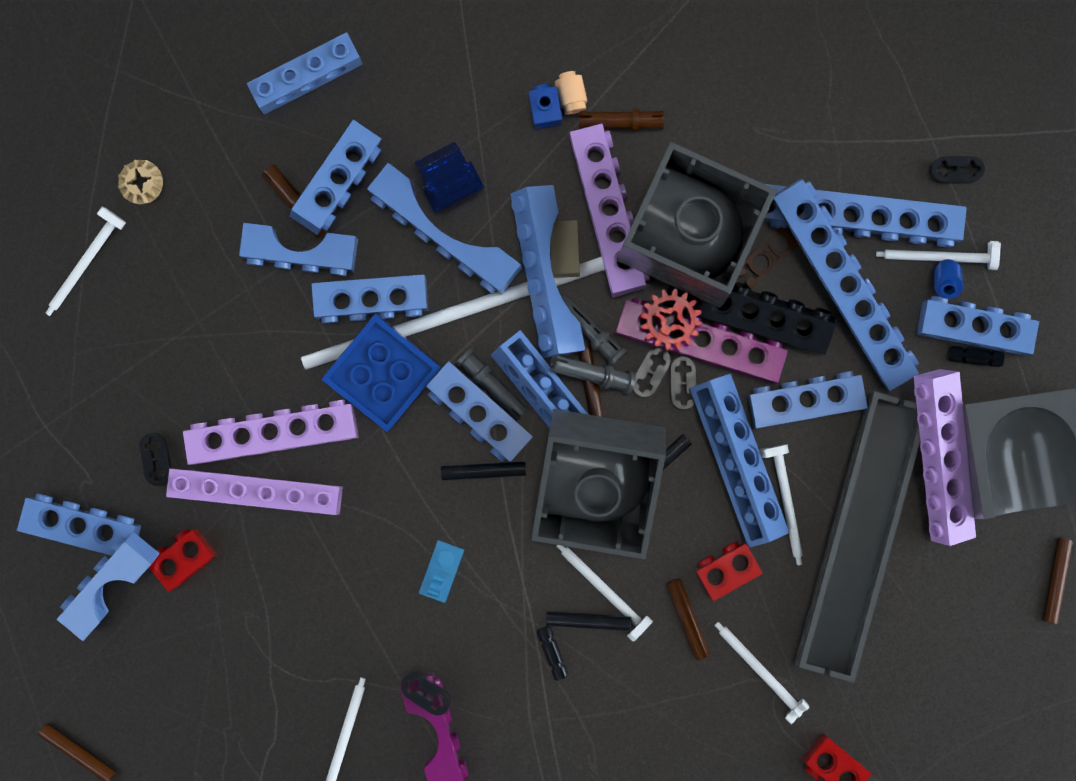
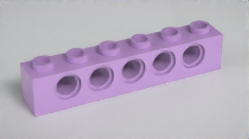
(596, 140)
(199, 450)
(944, 456)
(254, 491)

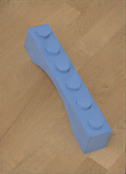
(488, 263)
(556, 326)

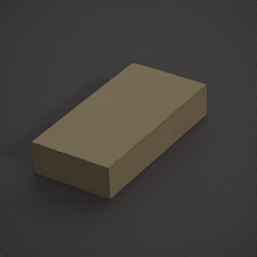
(565, 249)

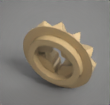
(151, 188)

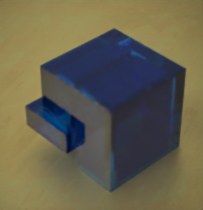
(447, 176)

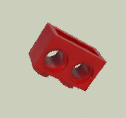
(185, 564)
(730, 578)
(839, 762)

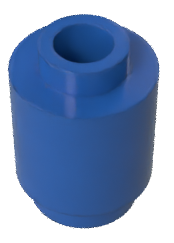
(948, 279)

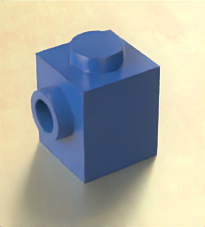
(545, 106)

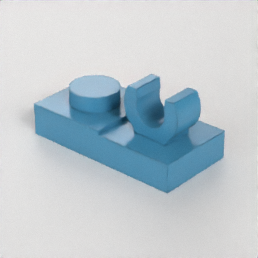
(441, 571)

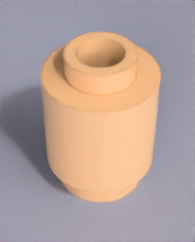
(571, 93)

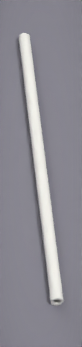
(453, 313)

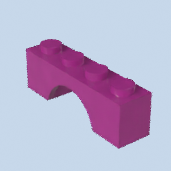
(445, 763)

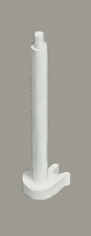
(112, 222)
(991, 258)
(777, 452)
(640, 624)
(796, 708)
(346, 731)

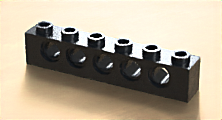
(813, 339)

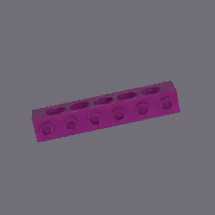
(767, 370)

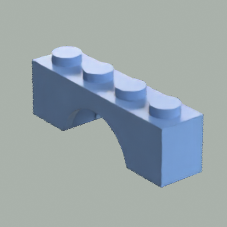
(334, 253)
(128, 563)

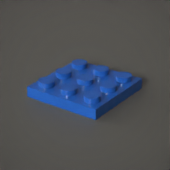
(381, 372)

